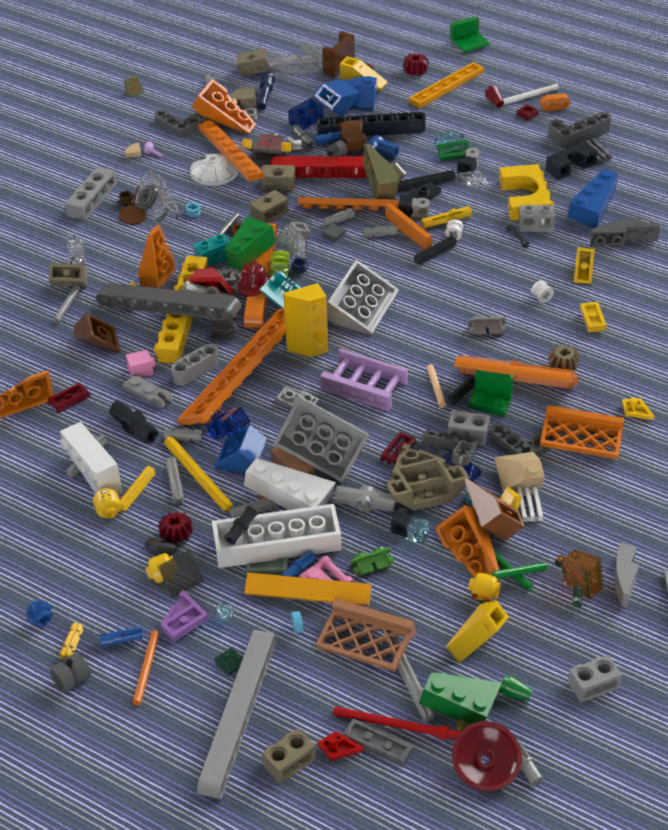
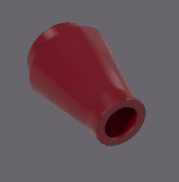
(493, 95)

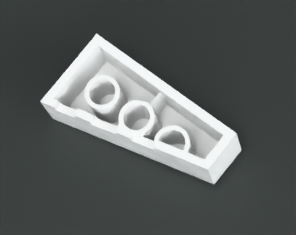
(91, 458)

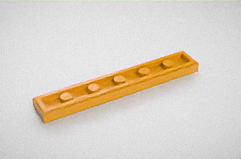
(446, 85)
(307, 589)

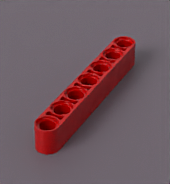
(323, 166)

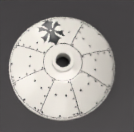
(212, 170)

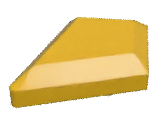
(636, 408)
(511, 498)

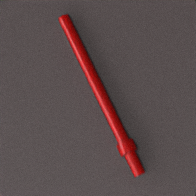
(441, 732)

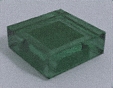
(229, 661)

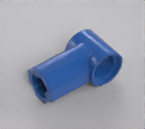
(384, 148)

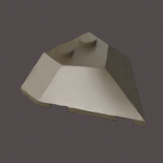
(424, 479)

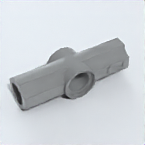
(364, 498)

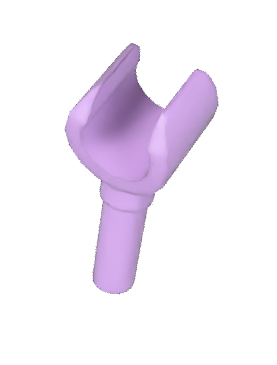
(149, 148)

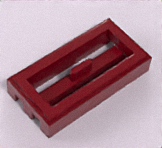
(69, 397)
(393, 458)

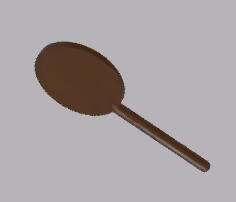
(132, 214)

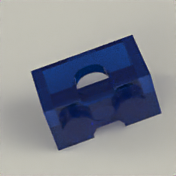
(227, 422)

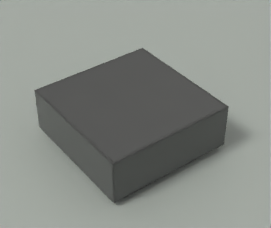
(333, 232)

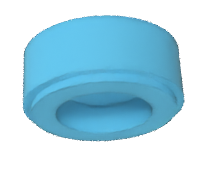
(297, 622)

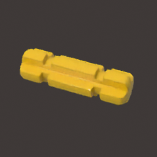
(71, 640)

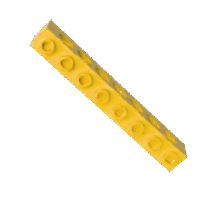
(177, 327)

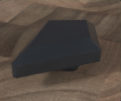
(163, 546)

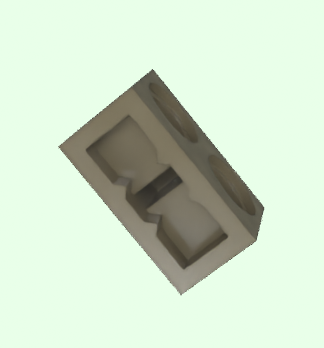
(291, 759)

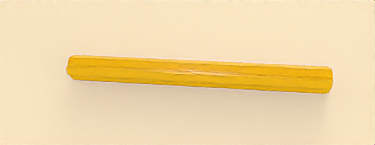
(198, 474)

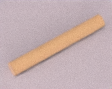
(436, 386)

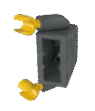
(267, 147)

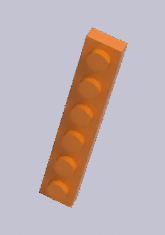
(341, 203)

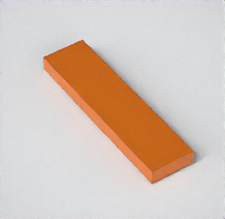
(408, 226)

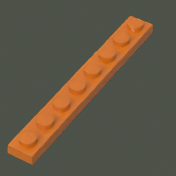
(231, 151)

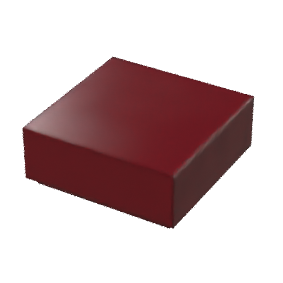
(527, 112)

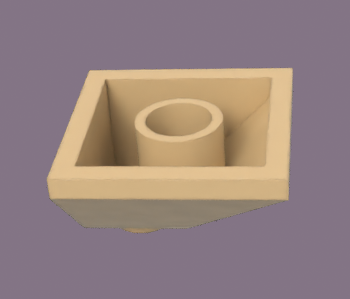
(519, 471)

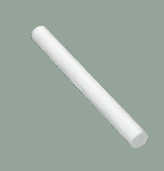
(531, 94)

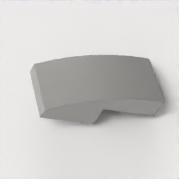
(288, 397)

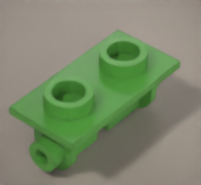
(379, 557)

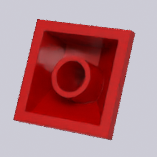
(210, 277)

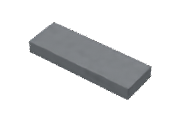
(379, 742)

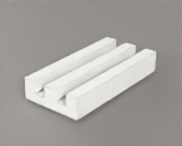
(528, 493)

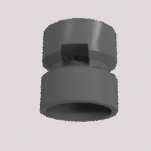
(68, 673)

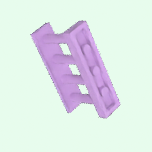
(360, 392)

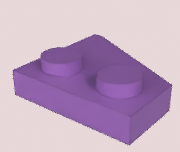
(183, 617)

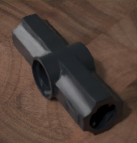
(133, 422)

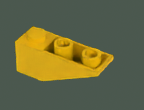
(354, 68)
(477, 629)

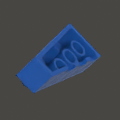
(593, 199)

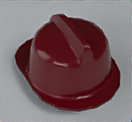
(252, 278)

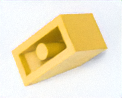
(584, 265)

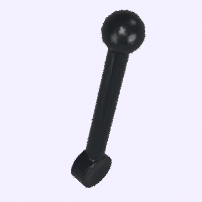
(525, 244)

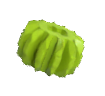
(279, 262)

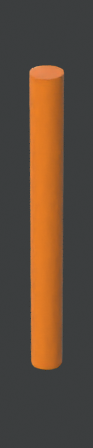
(143, 677)

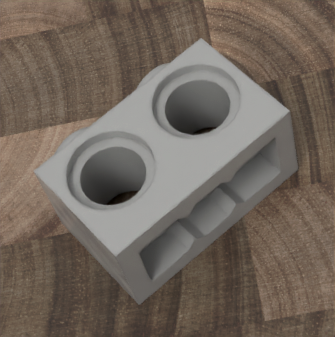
(536, 218)
(469, 425)
(594, 678)

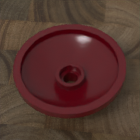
(497, 745)

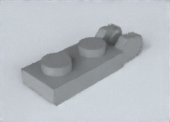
(147, 391)

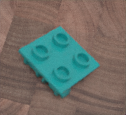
(277, 286)

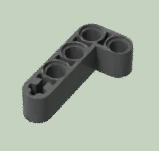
(580, 131)

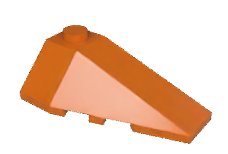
(218, 106)

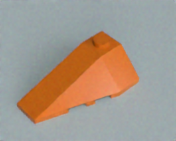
(156, 260)
(26, 394)
(468, 541)

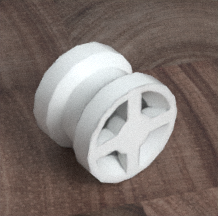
(454, 225)
(542, 291)

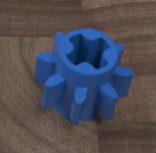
(39, 613)

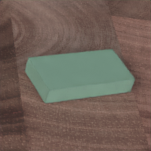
(273, 567)

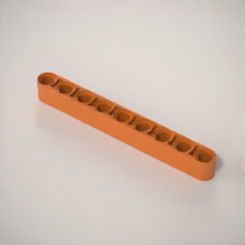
(256, 305)

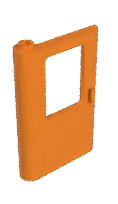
(521, 372)

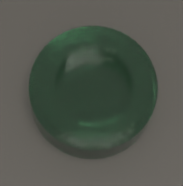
(577, 596)

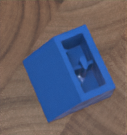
(338, 96)

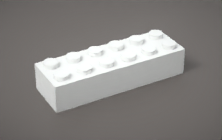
(279, 536)

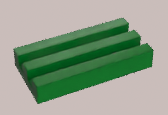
(455, 155)

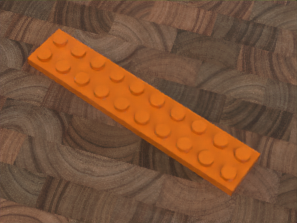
(235, 371)

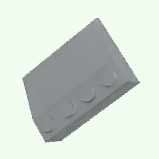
(360, 299)
(321, 439)

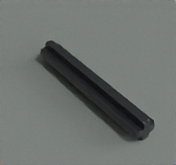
(419, 181)

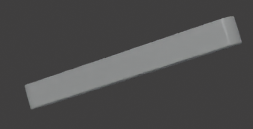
(236, 715)

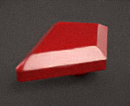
(338, 746)

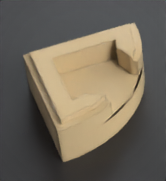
(133, 151)

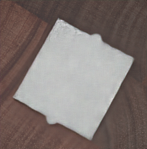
(180, 573)

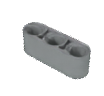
(195, 364)

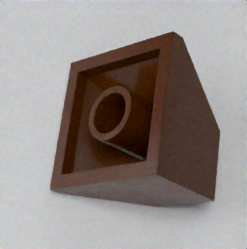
(96, 333)

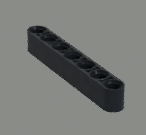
(378, 123)

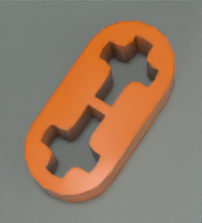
(554, 102)

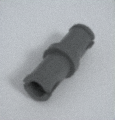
(303, 136)

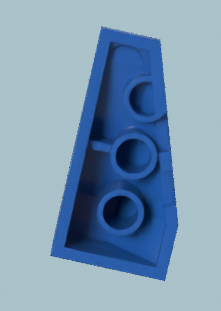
(367, 87)

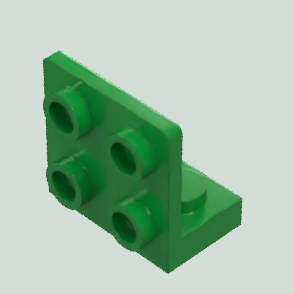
(466, 35)
(492, 392)

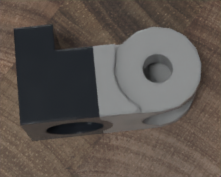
(469, 162)
(414, 207)

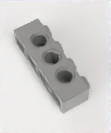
(91, 193)

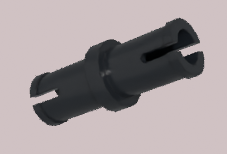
(240, 525)

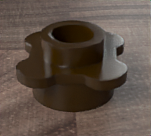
(126, 198)

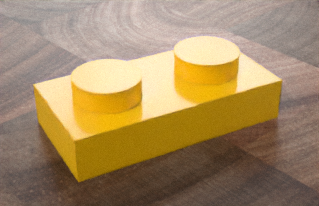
(593, 317)

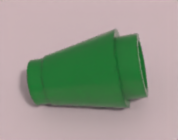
(515, 689)

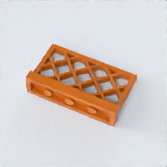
(583, 422)

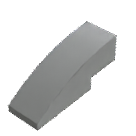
(625, 572)

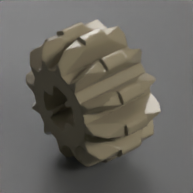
(564, 357)

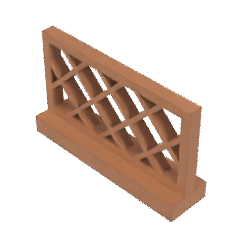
(369, 618)

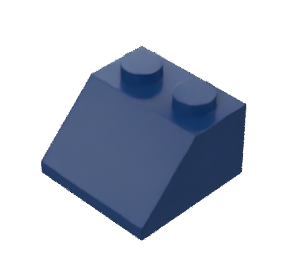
(241, 450)

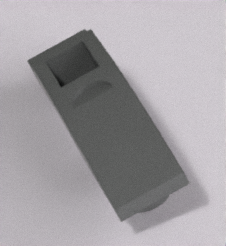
(624, 230)

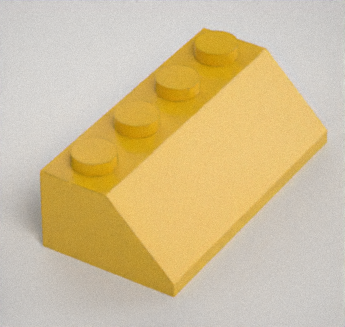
(306, 320)

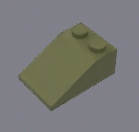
(380, 175)

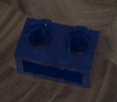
(306, 113)

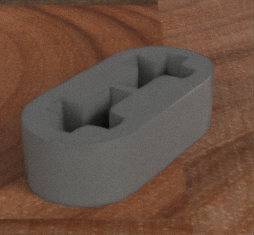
(336, 149)

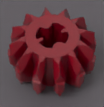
(415, 64)
(175, 527)

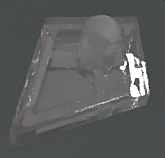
(473, 178)

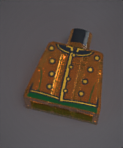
(581, 570)

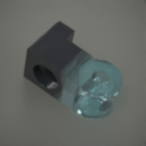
(410, 527)

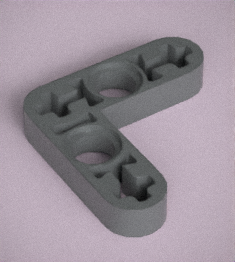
(179, 126)
(502, 434)
(462, 447)

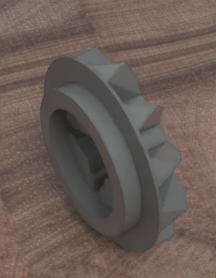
(147, 202)

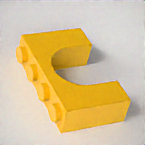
(528, 178)

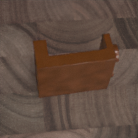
(334, 56)

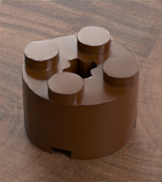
(352, 135)

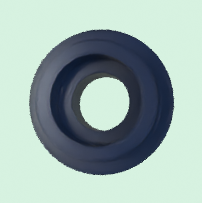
(299, 265)

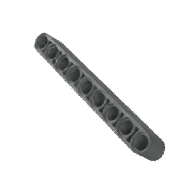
(169, 301)

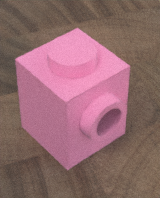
(140, 363)

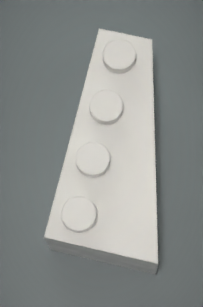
(288, 486)

